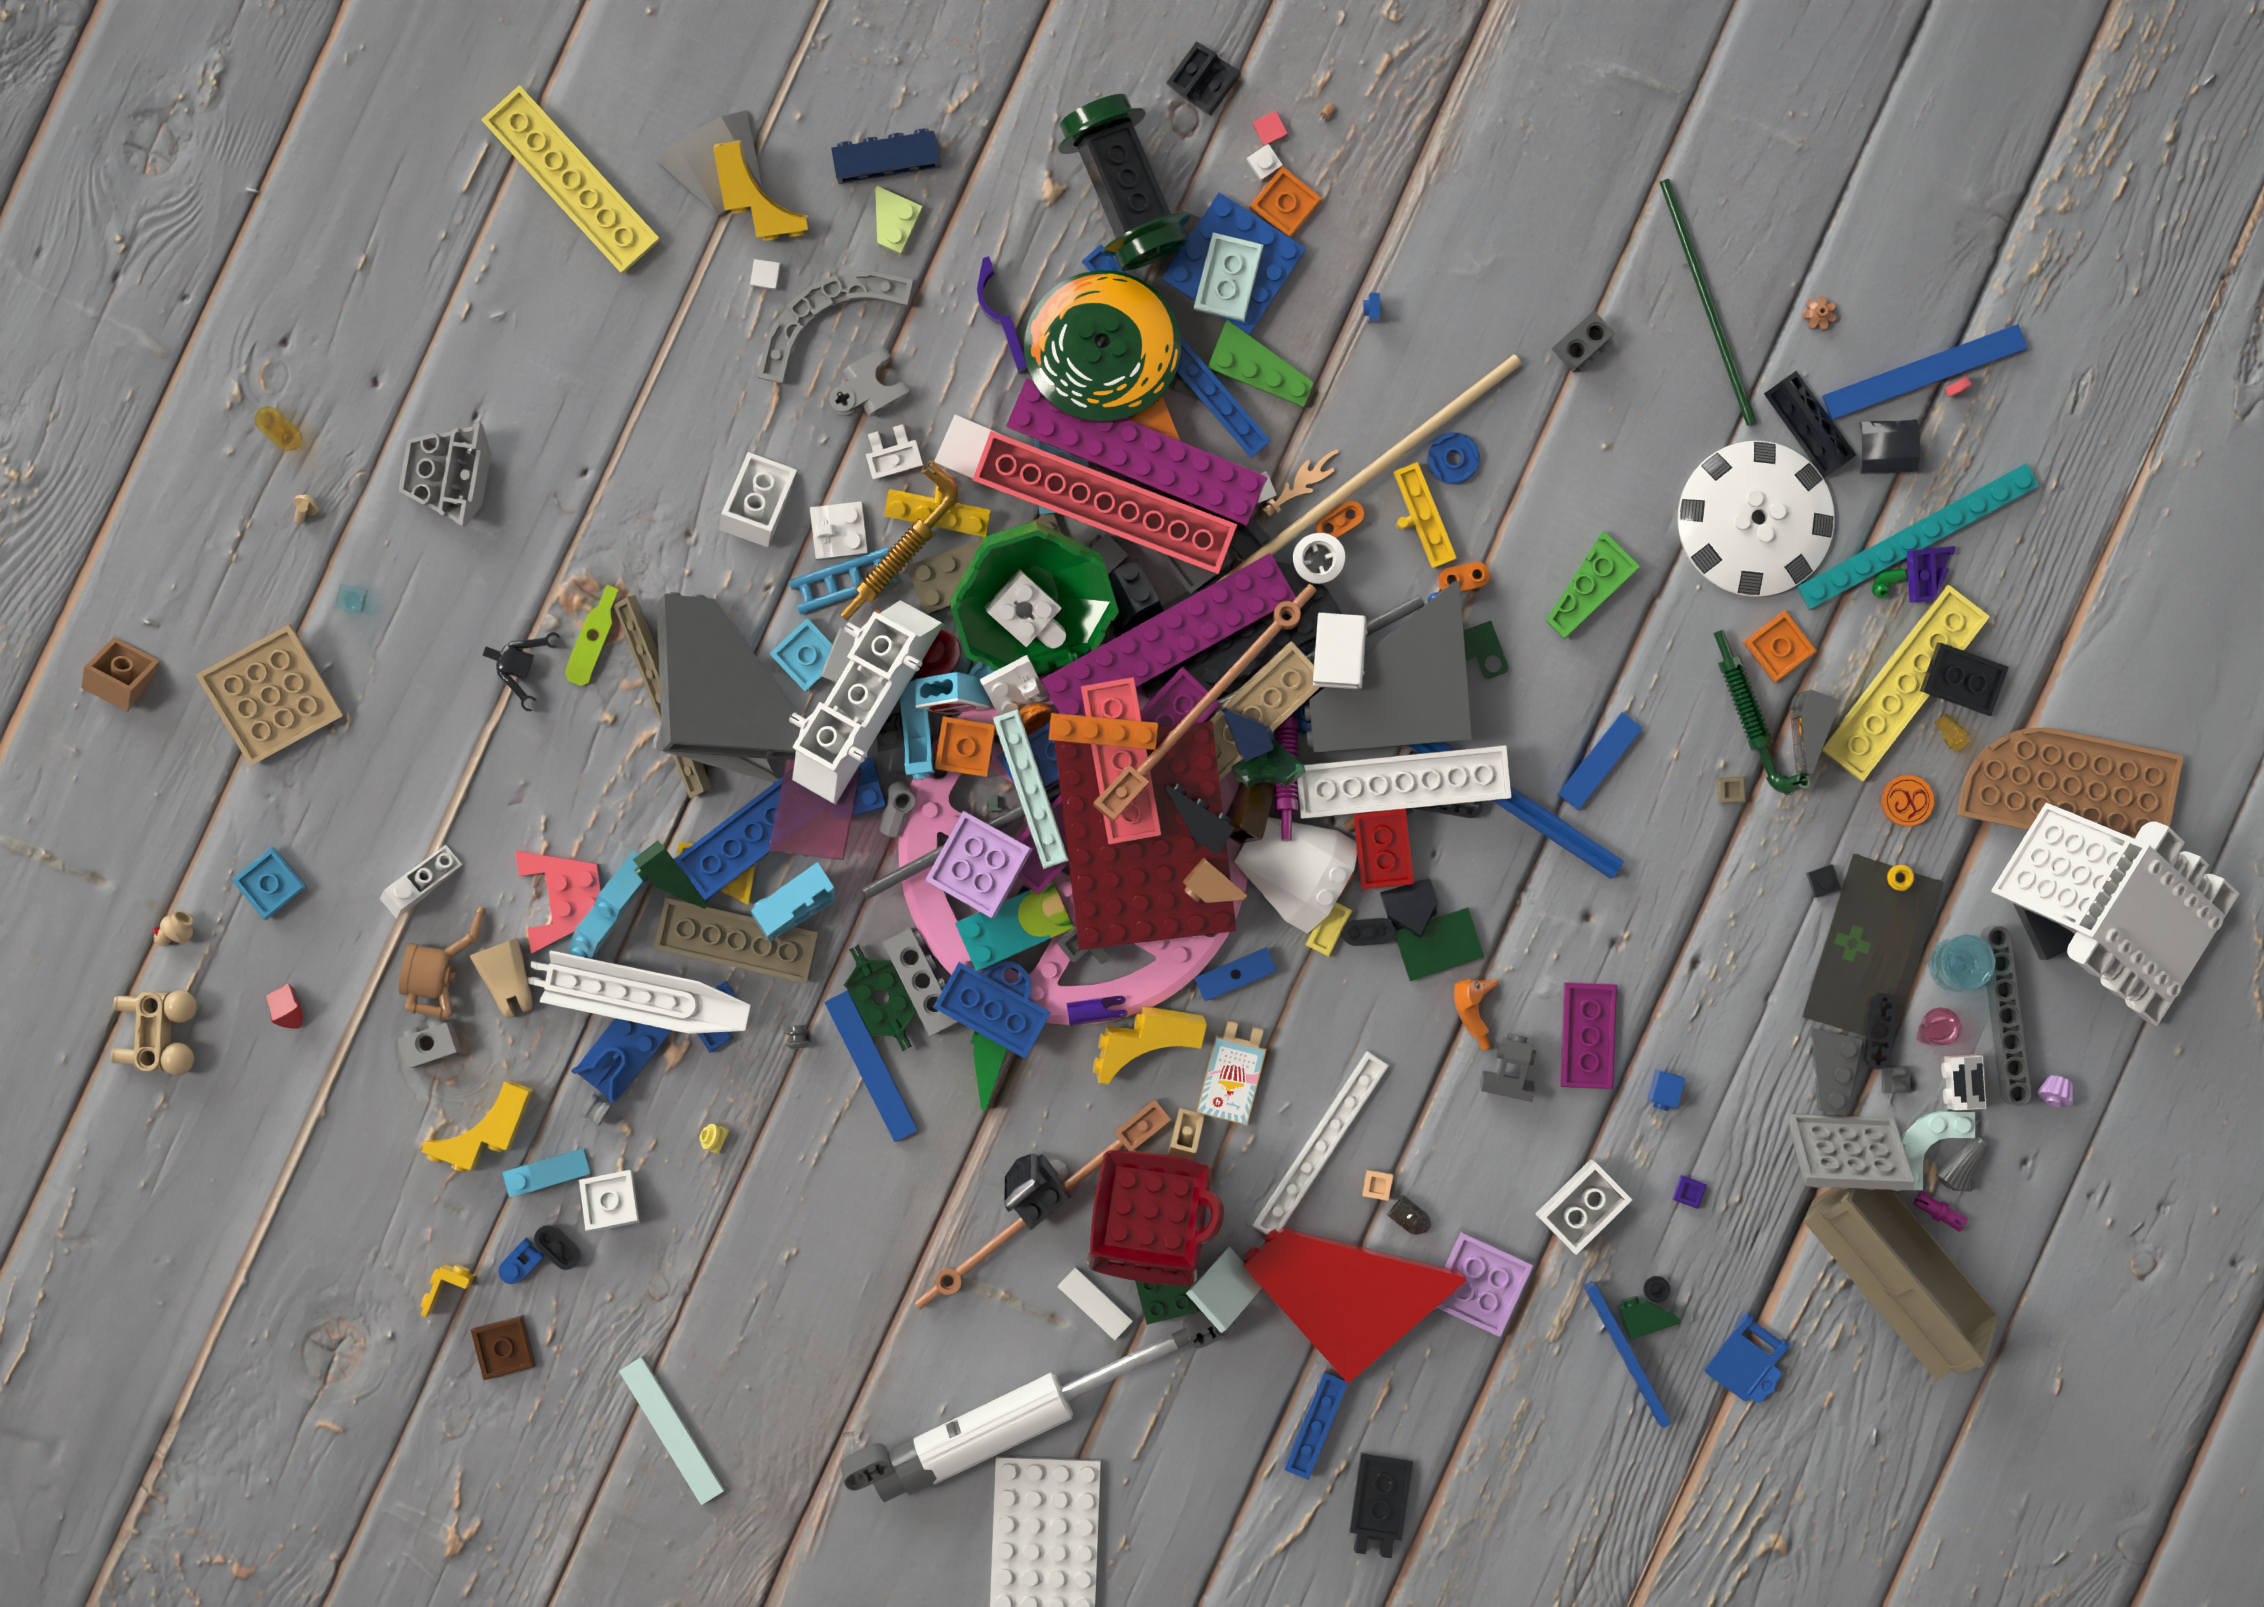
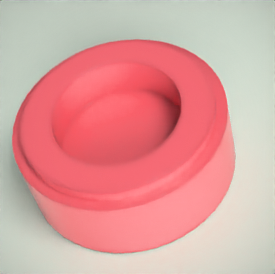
(1958, 387)

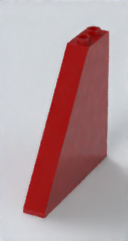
(1347, 1295)

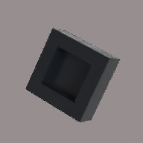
(1823, 880)

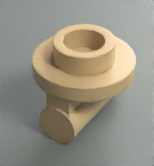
(305, 506)

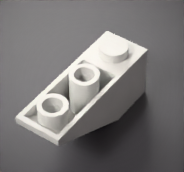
(419, 881)

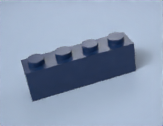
(885, 156)

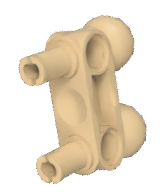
(154, 1031)

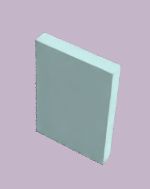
(1228, 277)
(1224, 1290)

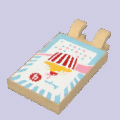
(1232, 1075)

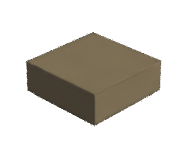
(1731, 789)

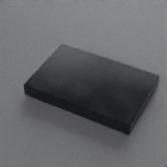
(1964, 679)

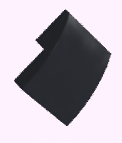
(1203, 78)

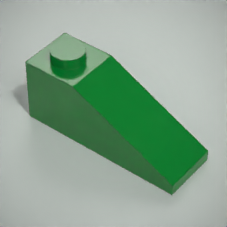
(988, 1062)

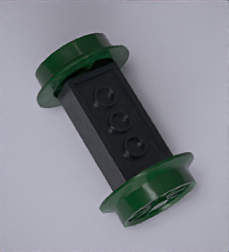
(1124, 181)

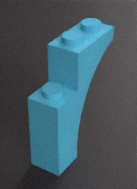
(917, 736)
(607, 910)

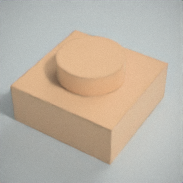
(1377, 1185)

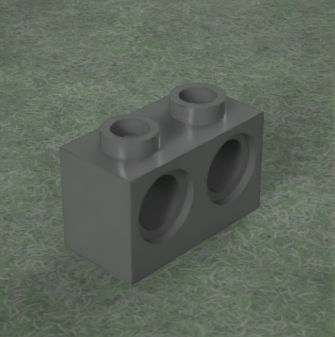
(1580, 337)

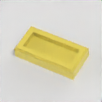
(1328, 930)

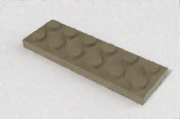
(940, 575)
(734, 941)

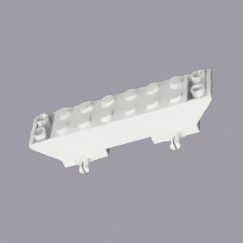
(845, 726)

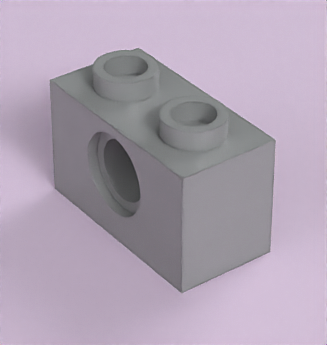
(444, 1039)

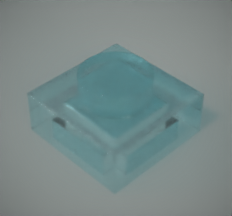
(350, 599)

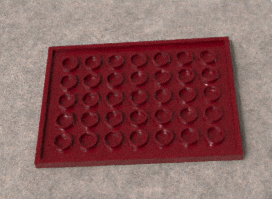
(1137, 886)

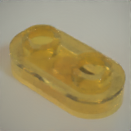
(279, 429)

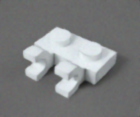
(895, 458)

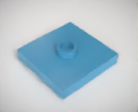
(269, 883)

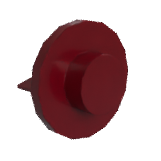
(942, 656)

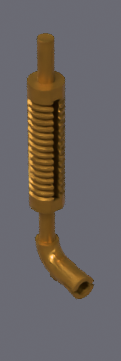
(920, 532)

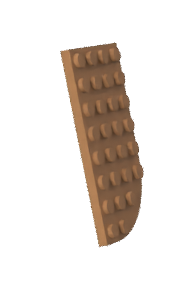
(2079, 773)

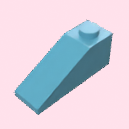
(546, 1172)

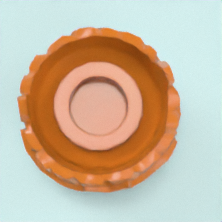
(1035, 716)

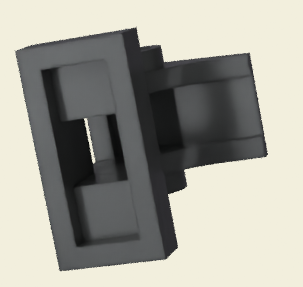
(1515, 1051)

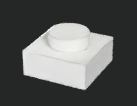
(1264, 162)

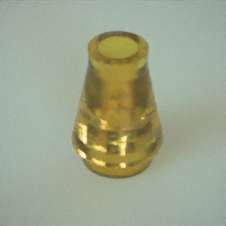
(1953, 734)

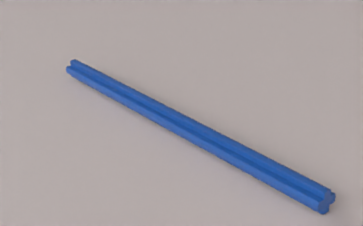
(1545, 822)

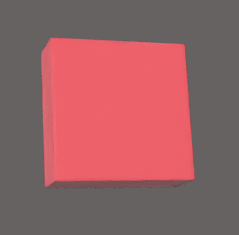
(1269, 128)

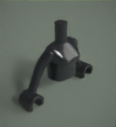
(516, 662)

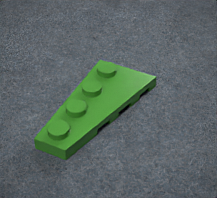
(1254, 365)
(1596, 580)

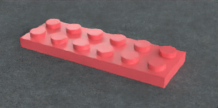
(1119, 701)

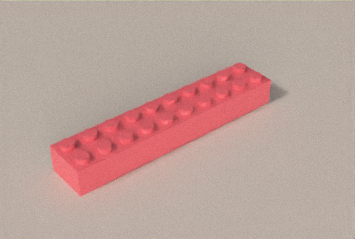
(1104, 502)

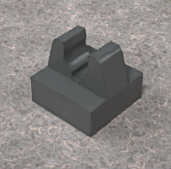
(1895, 1079)

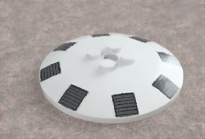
(1719, 526)

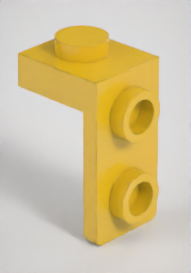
(456, 1275)

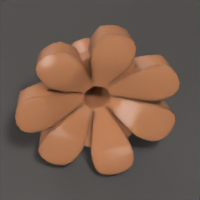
(1816, 317)

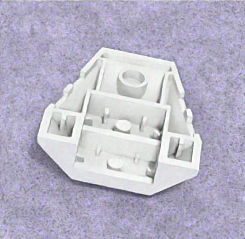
(1299, 875)

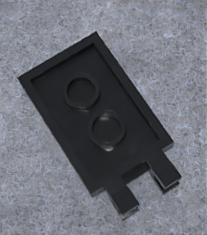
(1380, 1501)

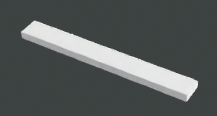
(1321, 1144)

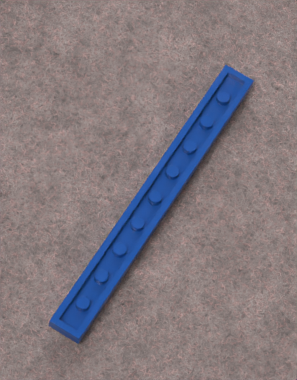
(1202, 381)

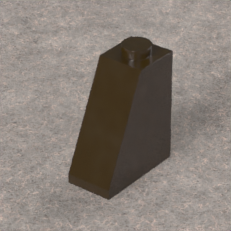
(1250, 811)

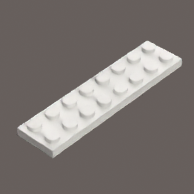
(1404, 782)

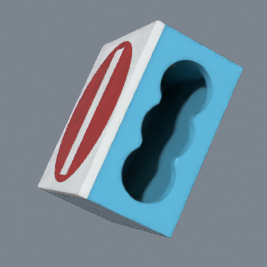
(951, 694)

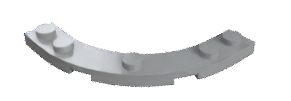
(818, 299)

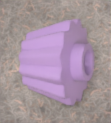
(2056, 1092)

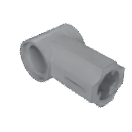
(896, 811)

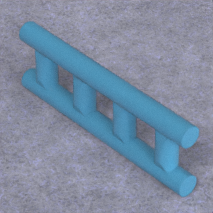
(828, 575)

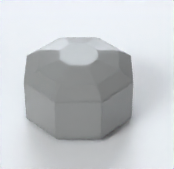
(1061, 1168)

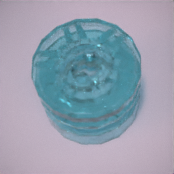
(1976, 965)

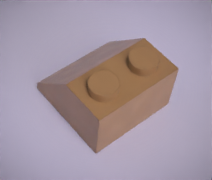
(119, 674)
(1211, 885)

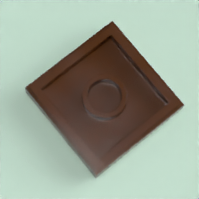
(503, 1347)

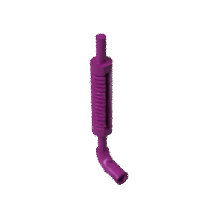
(1286, 797)

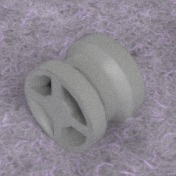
(596, 1109)

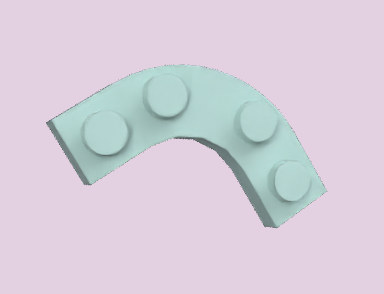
(1930, 1130)

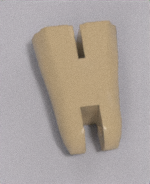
(505, 976)

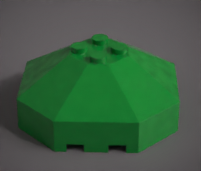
(1057, 564)

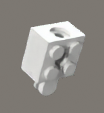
(1027, 611)

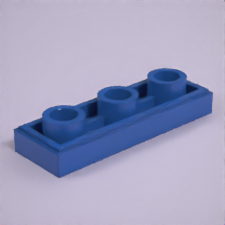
(1220, 981)

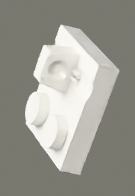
(839, 530)
(1014, 686)
(609, 1201)

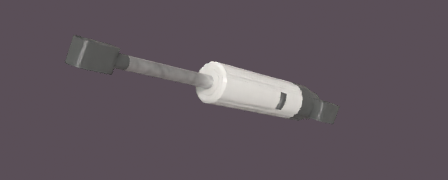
(1001, 1422)

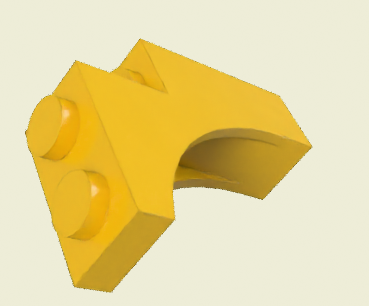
(742, 191)
(1154, 1030)
(496, 1129)

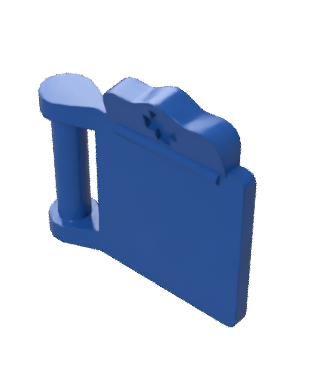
(1744, 1365)

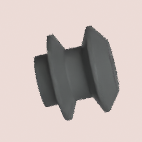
(797, 1037)

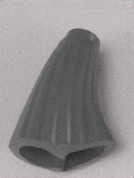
(1961, 1168)

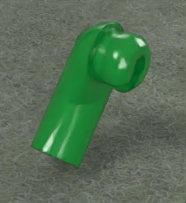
(1884, 581)

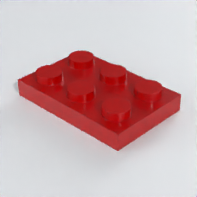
(1383, 848)

